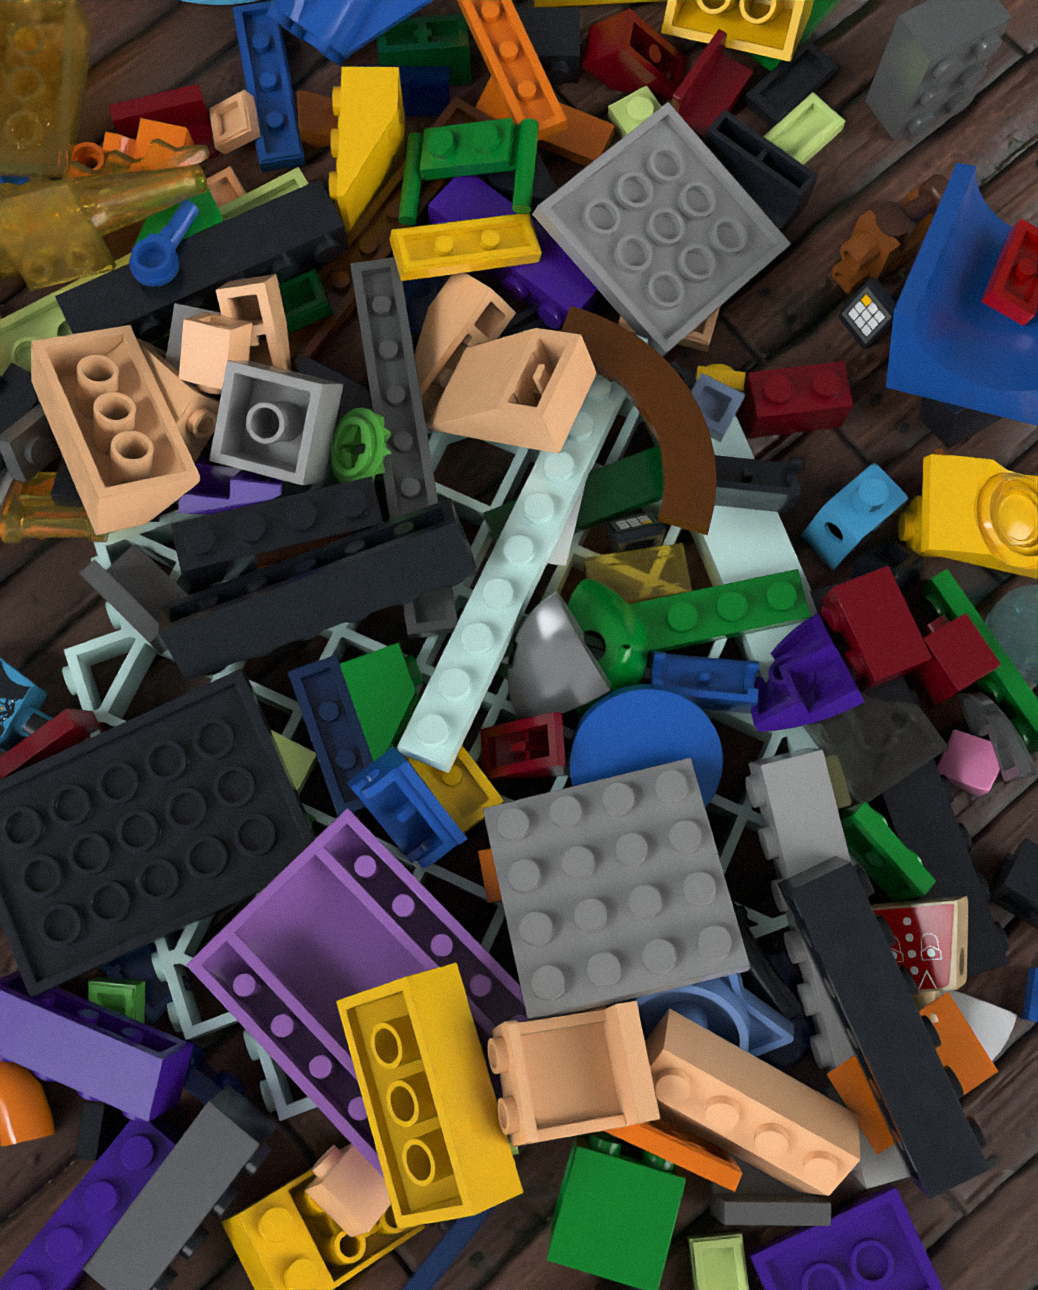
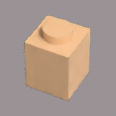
(207, 346)
(349, 1189)

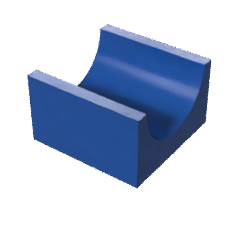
(942, 333)

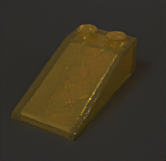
(41, 84)

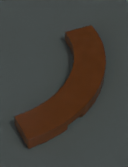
(668, 411)

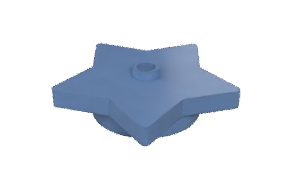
(722, 1008)

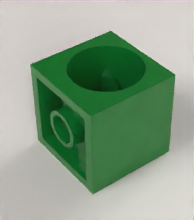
(615, 1211)

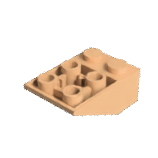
(518, 390)

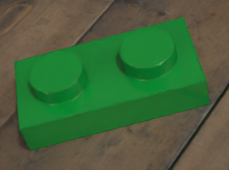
(883, 854)

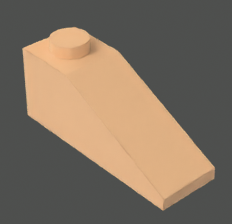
(259, 302)
(458, 318)

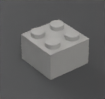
(275, 422)

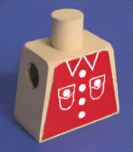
(930, 943)

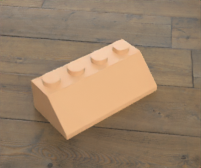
(111, 426)
(751, 1107)

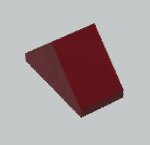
(524, 748)

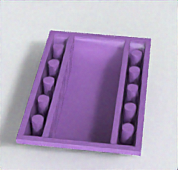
(331, 929)

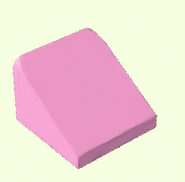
(969, 763)

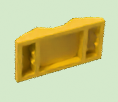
(980, 514)

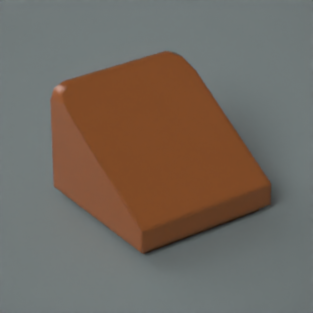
(315, 119)

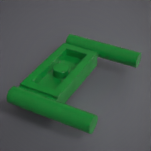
(470, 151)

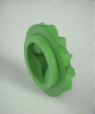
(353, 429)

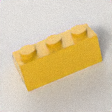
(751, 26)

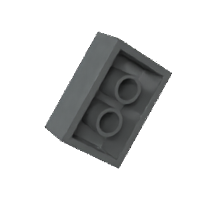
(934, 62)

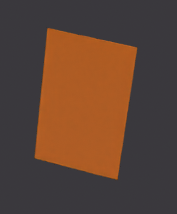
(958, 1050)

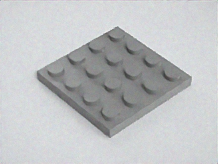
(661, 229)
(613, 891)

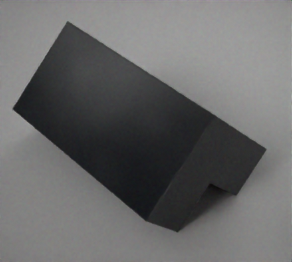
(762, 169)

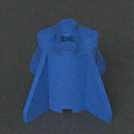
(341, 26)

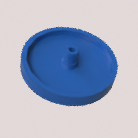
(642, 730)

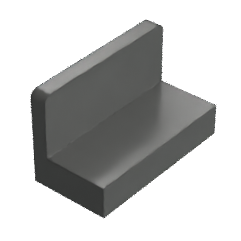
(136, 591)
(766, 1201)

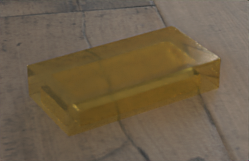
(642, 572)

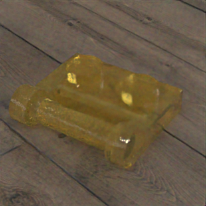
(35, 501)

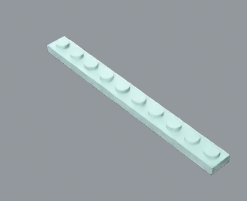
(508, 584)

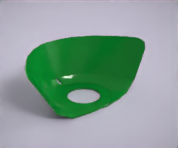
(607, 613)

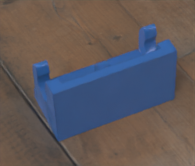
(708, 681)
(406, 809)

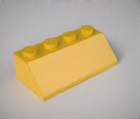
(429, 1098)

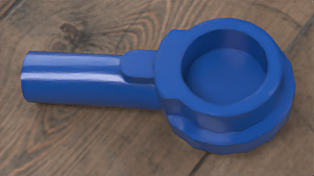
(155, 258)

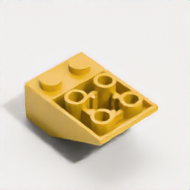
(368, 138)
(297, 1246)

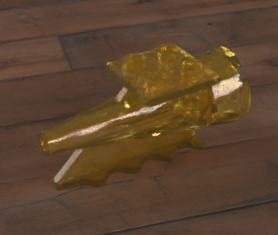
(57, 226)

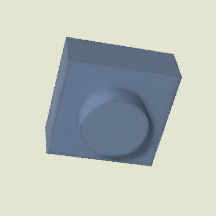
(718, 404)

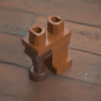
(890, 239)

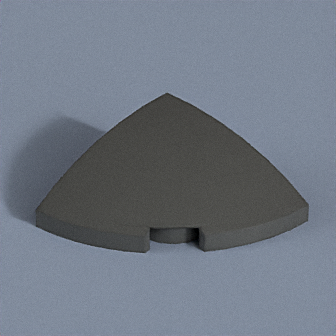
(553, 663)
(988, 720)

